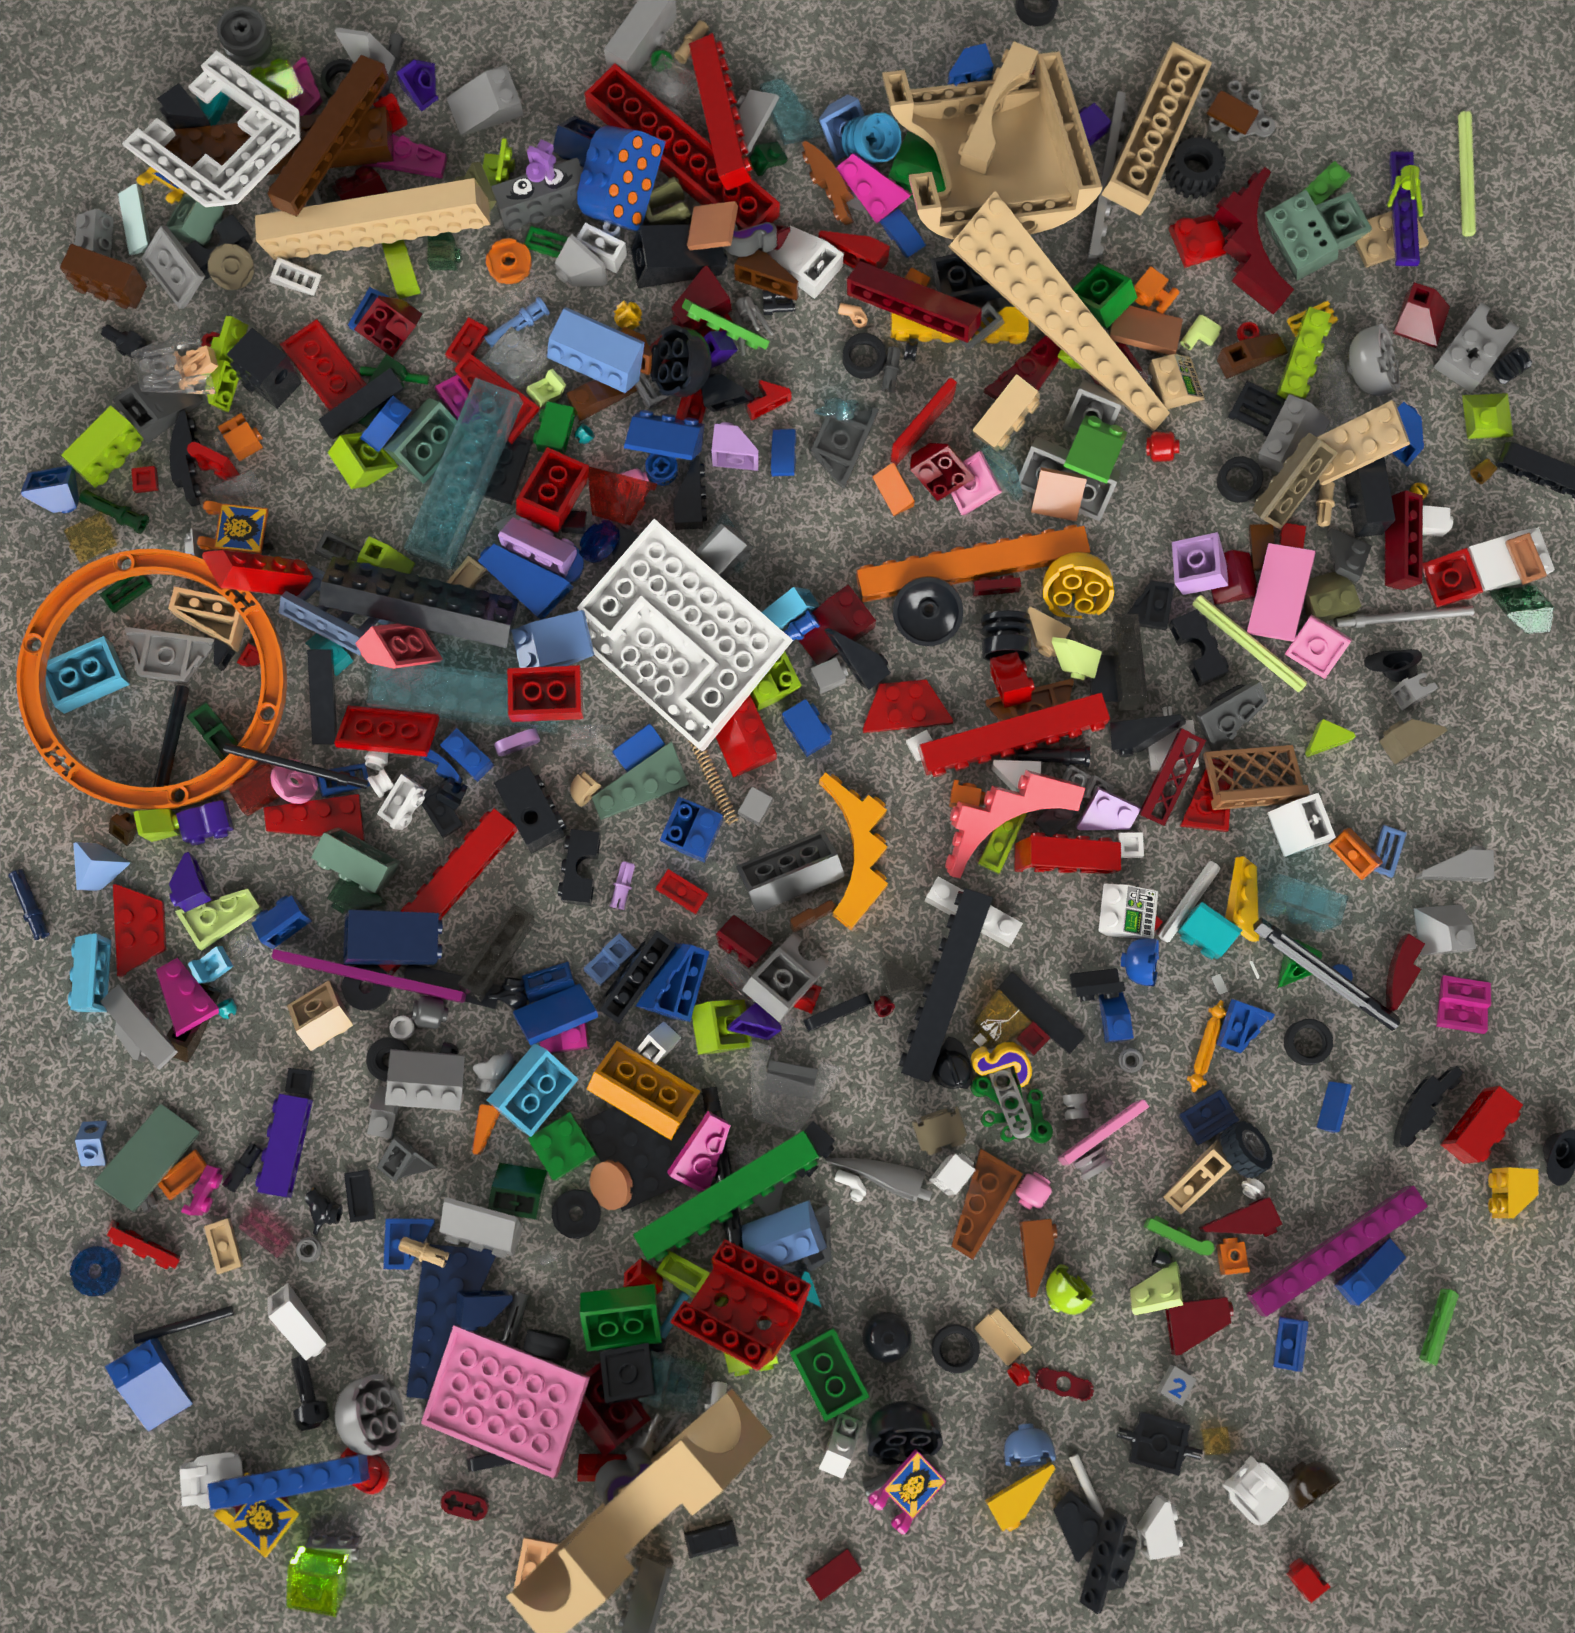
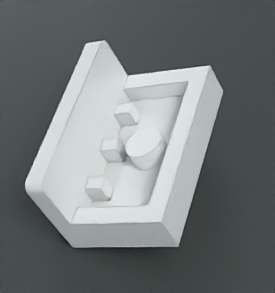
(402, 802)

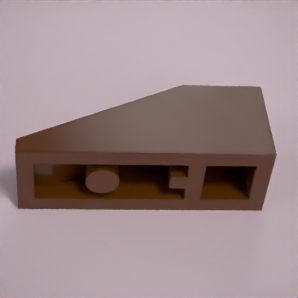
(767, 274)
(594, 397)

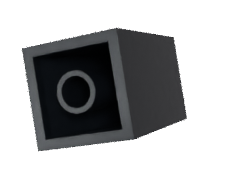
(663, 256)

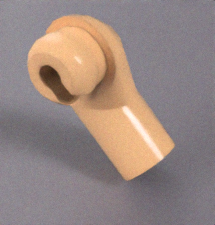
(856, 314)

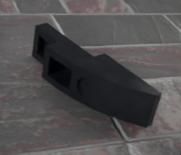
(181, 463)
(1418, 1111)

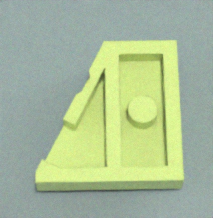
(1158, 1291)

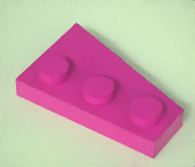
(184, 997)
(700, 1155)

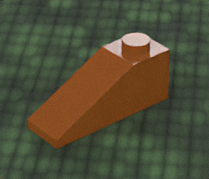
(1037, 1245)

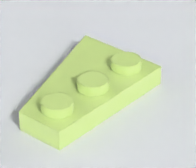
(217, 918)

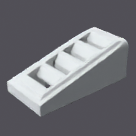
(289, 266)

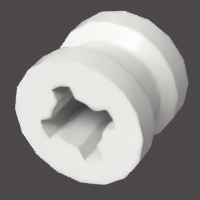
(381, 782)

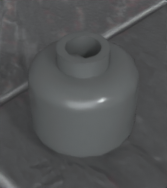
(429, 1012)

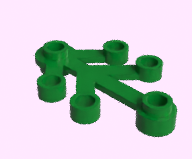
(1036, 1121)

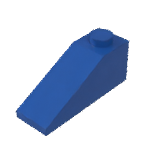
(1370, 1273)

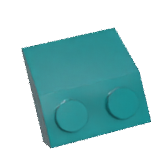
(1208, 931)

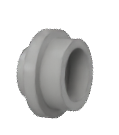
(1138, 1060)
(300, 1249)

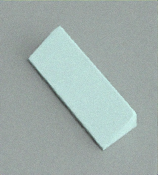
(134, 220)

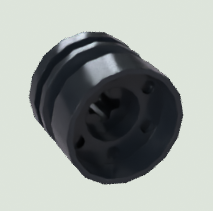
(1006, 634)

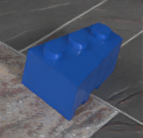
(676, 983)

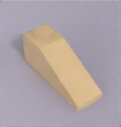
(1198, 1178)

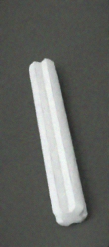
(1189, 901)

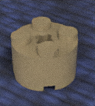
(940, 1130)

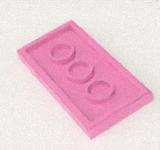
(1281, 592)
(1103, 1132)

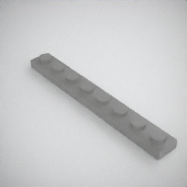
(1113, 148)

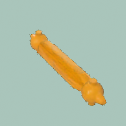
(1207, 1046)

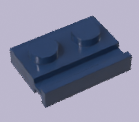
(1208, 1117)

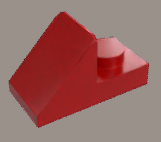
(772, 398)

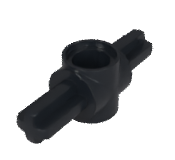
(125, 341)

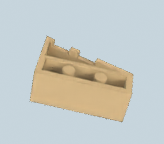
(209, 614)

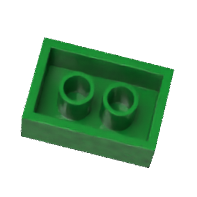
(620, 1317)
(829, 1374)

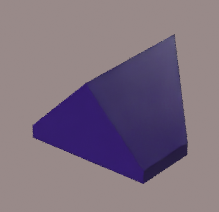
(418, 82)

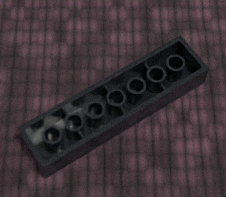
(418, 601)

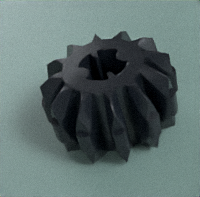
(1511, 365)

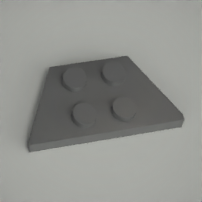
(841, 443)

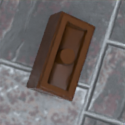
(1233, 112)

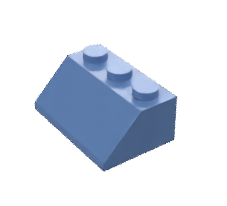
(784, 1235)

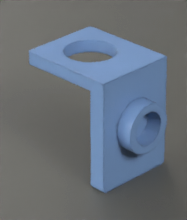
(90, 1145)

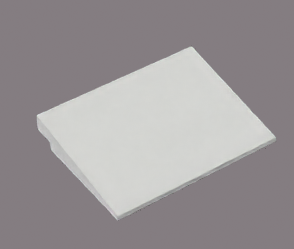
(680, 634)

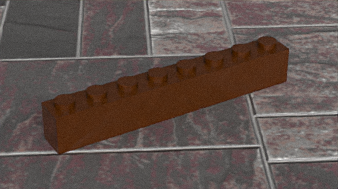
(328, 135)

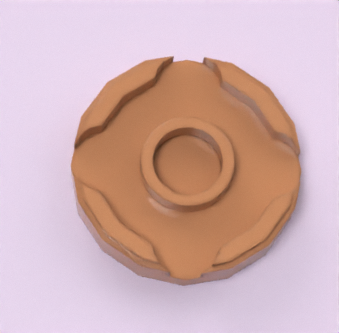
(611, 1184)

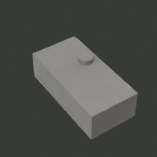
(640, 34)

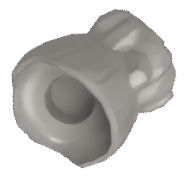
(493, 1071)

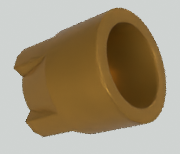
(1486, 470)

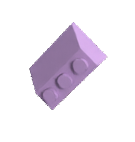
(538, 546)

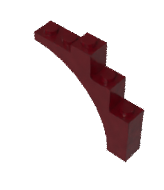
(1254, 272)

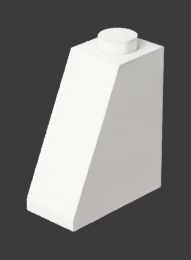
(296, 1322)

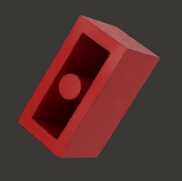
(1011, 679)

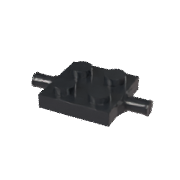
(1159, 1443)

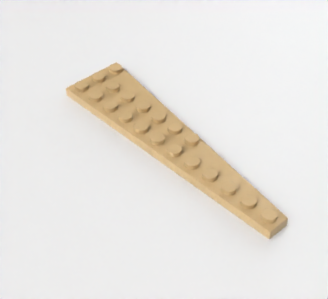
(1020, 271)

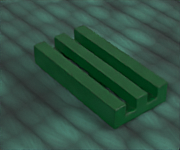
(130, 597)

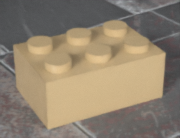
(1007, 414)

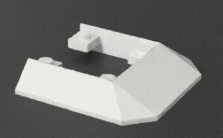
(269, 122)

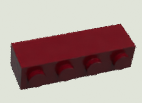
(1405, 542)

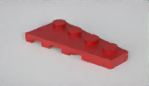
(472, 368)

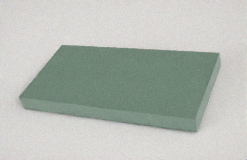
(147, 1158)

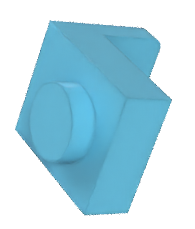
(211, 965)

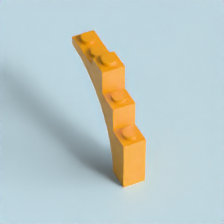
(867, 850)

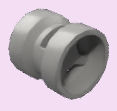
(1075, 1106)

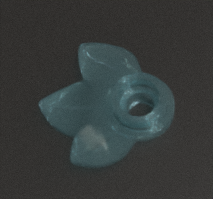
(836, 406)

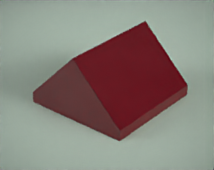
(1241, 579)

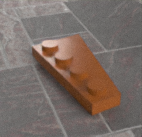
(986, 1198)

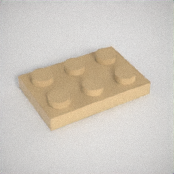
(1379, 242)

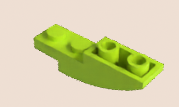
(224, 376)

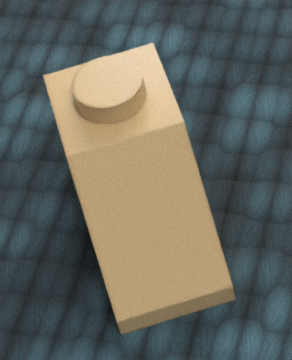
(1044, 629)

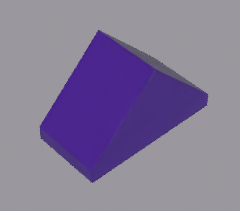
(755, 1023)

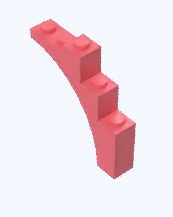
(976, 822)

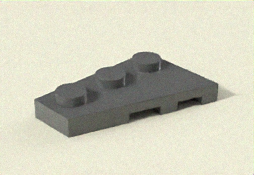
(1226, 716)

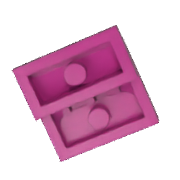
(1464, 1004)

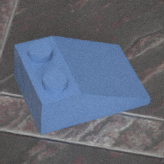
(553, 641)

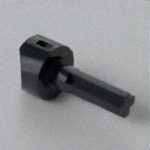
(311, 1412)

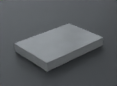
(173, 267)

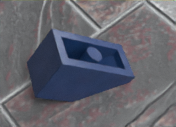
(480, 1307)

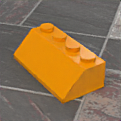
(643, 1090)

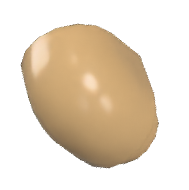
(583, 788)

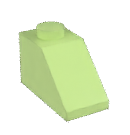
(1076, 658)

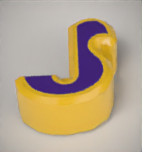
(1003, 1056)

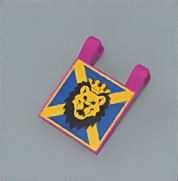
(909, 1488)

